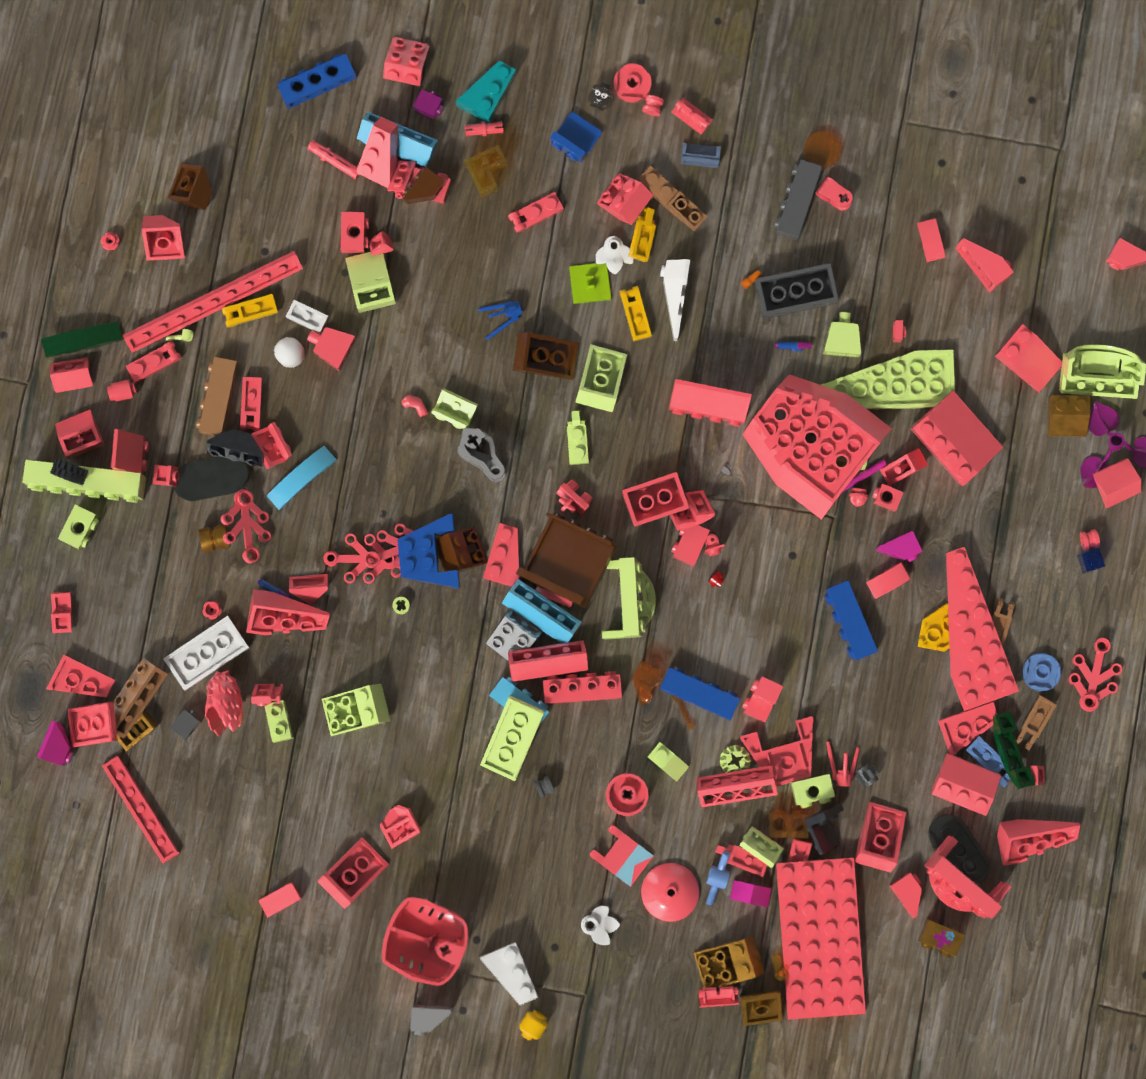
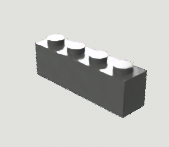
(798, 200)

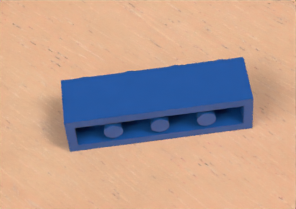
(851, 621)
(699, 693)

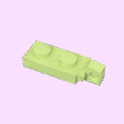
(577, 440)

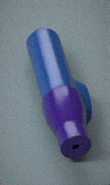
(269, 587)

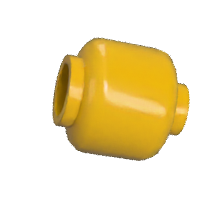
(533, 1025)

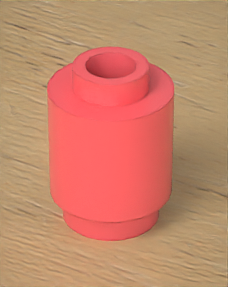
(121, 390)

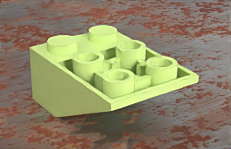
(370, 281)
(356, 709)

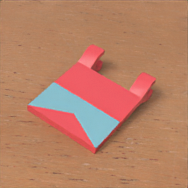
(625, 858)

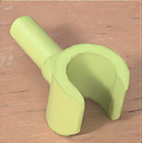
(187, 335)

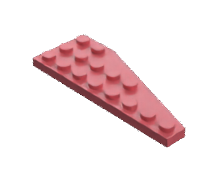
(975, 652)

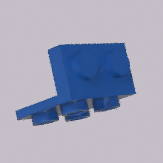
(575, 137)

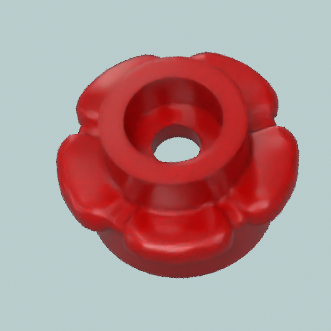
(716, 579)

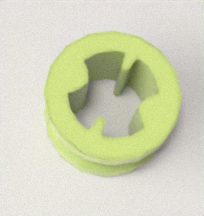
(395, 606)

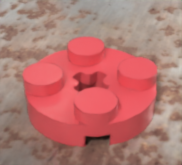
(624, 75)

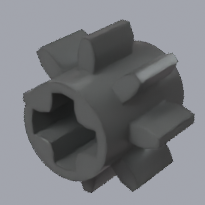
(867, 775)

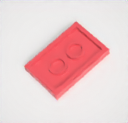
(92, 724)

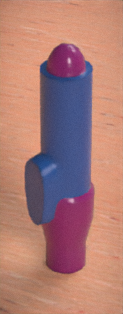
(794, 346)

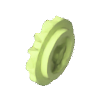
(738, 751)

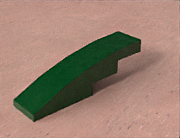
(82, 339)

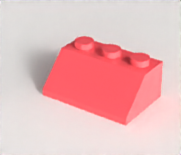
(655, 499)
(966, 784)

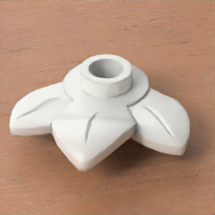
(613, 257)
(602, 925)

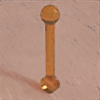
(690, 726)

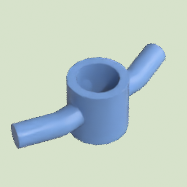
(718, 877)

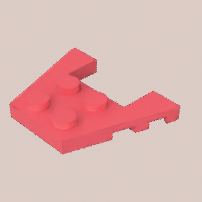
(789, 761)

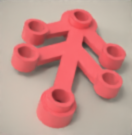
(246, 523)
(388, 553)
(360, 559)
(1094, 678)

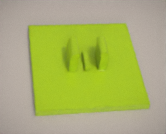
(589, 283)

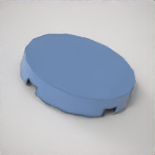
(1041, 672)

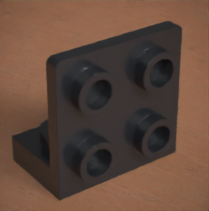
(822, 829)

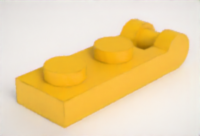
(250, 310)
(635, 314)

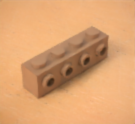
(136, 695)

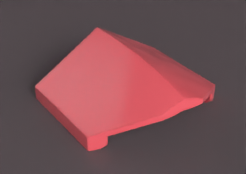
(399, 826)

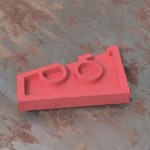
(80, 679)
(965, 726)

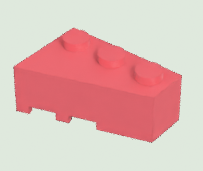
(379, 155)

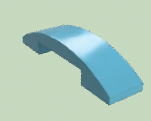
(300, 477)

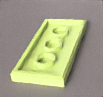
(512, 738)

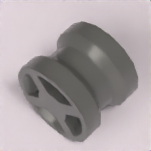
(544, 787)

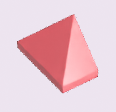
(308, 587)

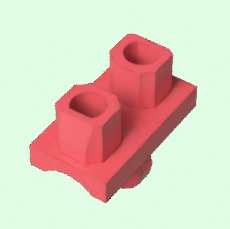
(571, 500)

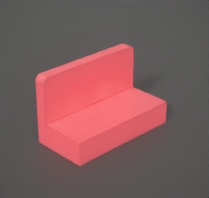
(71, 375)

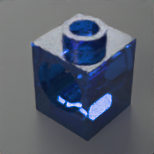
(1091, 560)

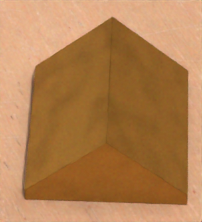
(761, 1007)

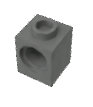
(186, 723)

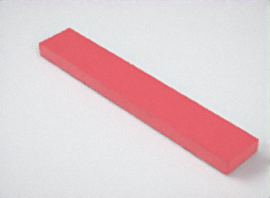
(140, 809)

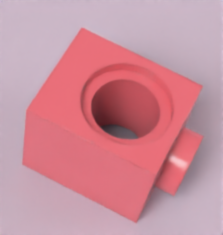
(896, 496)

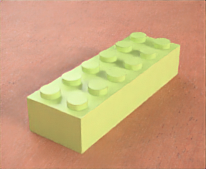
(104, 482)

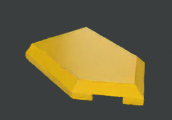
(934, 630)

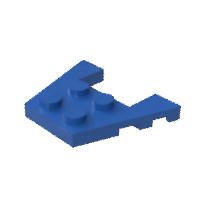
(419, 554)

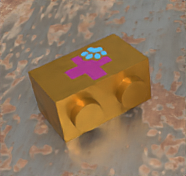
(941, 937)

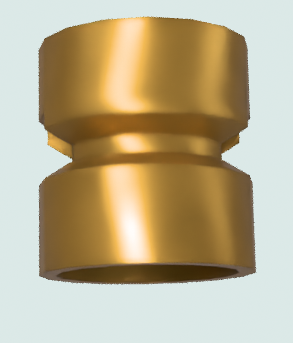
(213, 538)

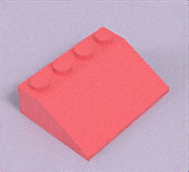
(709, 402)
(956, 438)

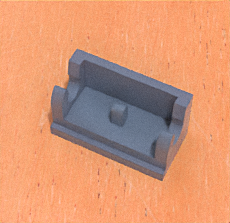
(700, 155)

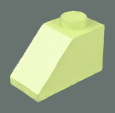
(668, 761)

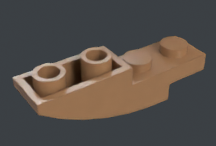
(672, 199)

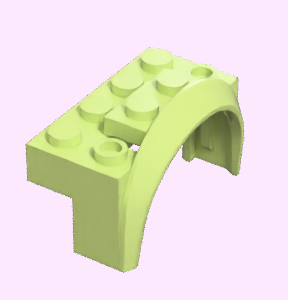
(1103, 360)
(632, 582)

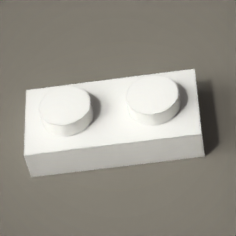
(307, 316)

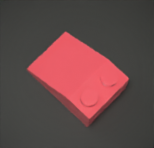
(987, 266)
(1029, 358)
(129, 452)
(880, 837)
(353, 873)

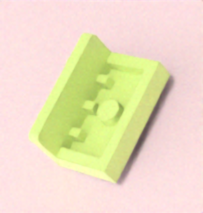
(454, 409)

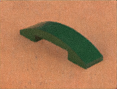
(1009, 752)

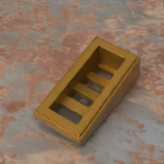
(150, 722)

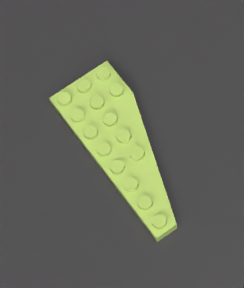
(902, 383)

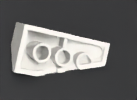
(675, 281)

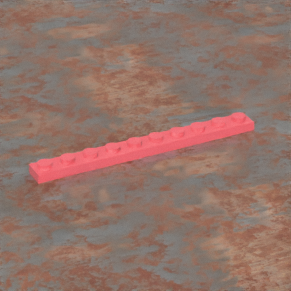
(212, 301)

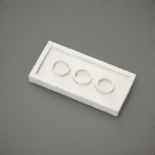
(206, 653)

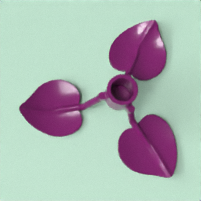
(1102, 421)

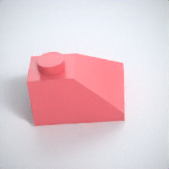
(162, 238)

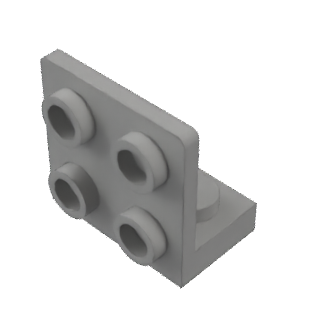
(513, 634)

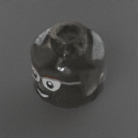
(601, 96)

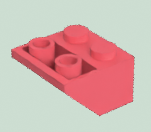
(625, 198)
(79, 434)

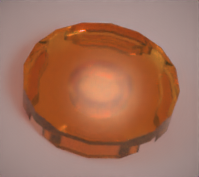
(822, 149)

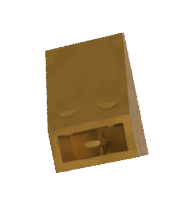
(729, 963)

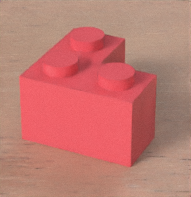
(762, 699)

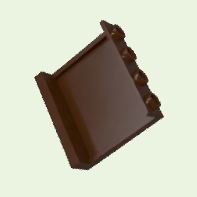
(568, 560)

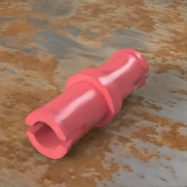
(483, 128)

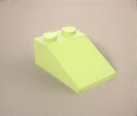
(601, 378)

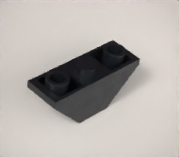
(236, 447)

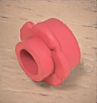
(110, 236)
(208, 605)

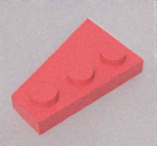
(503, 557)

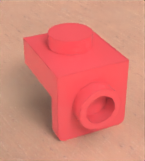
(166, 475)

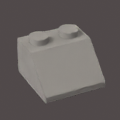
(427, 1017)

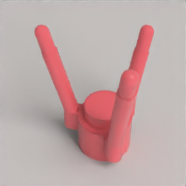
(844, 776)

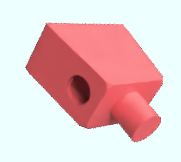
(332, 346)

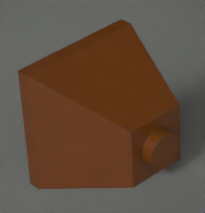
(191, 187)

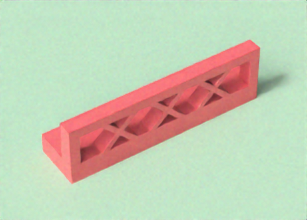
(736, 783)

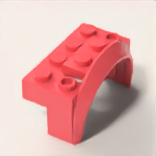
(972, 897)

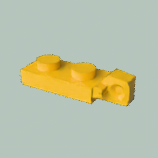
(643, 236)

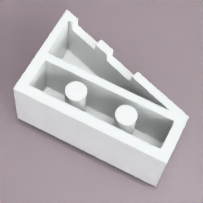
(511, 972)

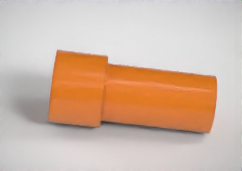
(747, 282)

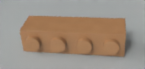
(218, 396)

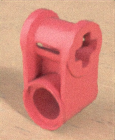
(833, 192)

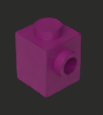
(429, 104)

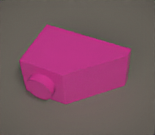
(902, 548)

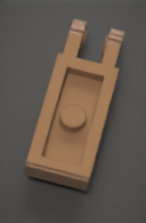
(1001, 621)
(1036, 720)

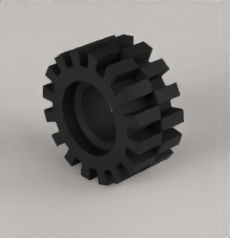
(69, 472)

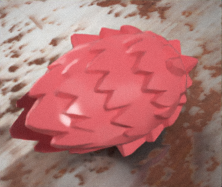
(223, 703)

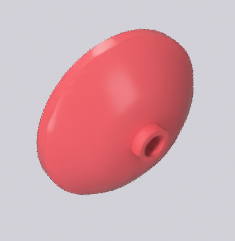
(668, 877)

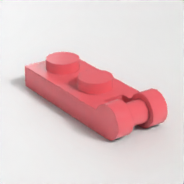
(536, 212)
(153, 362)
(251, 403)

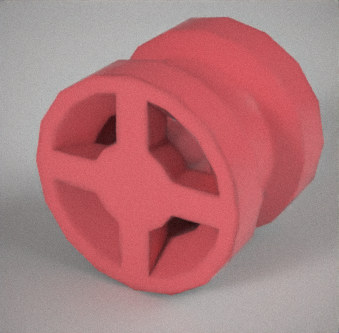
(653, 105)
(1089, 539)

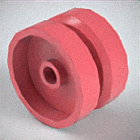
(635, 802)

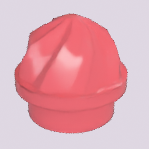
(858, 496)

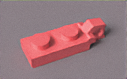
(743, 859)

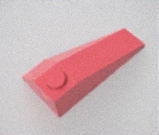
(275, 613)
(1027, 837)

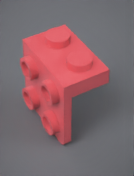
(405, 61)

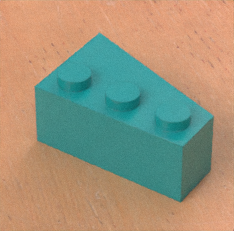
(488, 92)

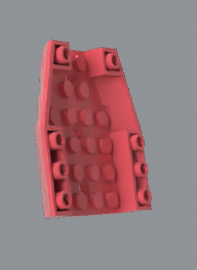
(807, 469)

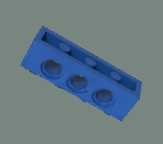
(311, 90)

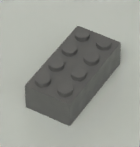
(796, 291)

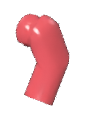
(415, 402)

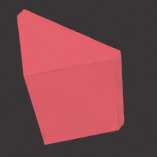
(1117, 482)

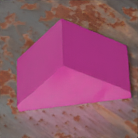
(750, 893)

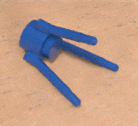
(511, 309)

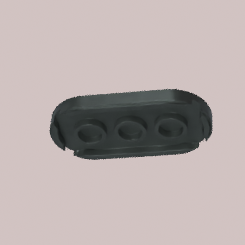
(211, 478)
(967, 853)

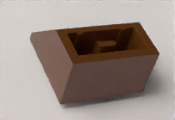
(460, 550)

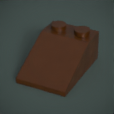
(545, 356)

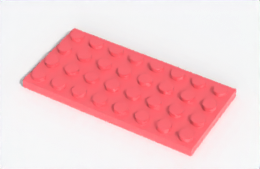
(820, 938)

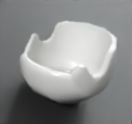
(289, 352)

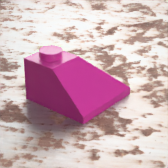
(56, 745)

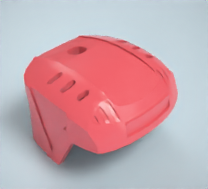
(420, 939)

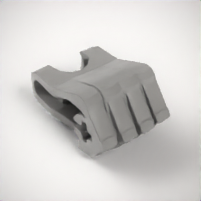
(485, 462)

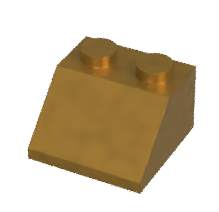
(1068, 415)

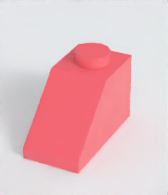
(1125, 255)
(904, 467)
(908, 892)

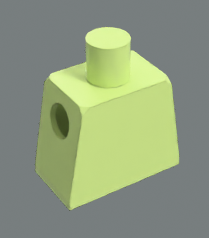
(843, 338)

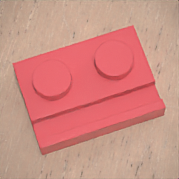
(266, 693)

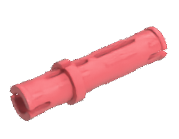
(327, 155)

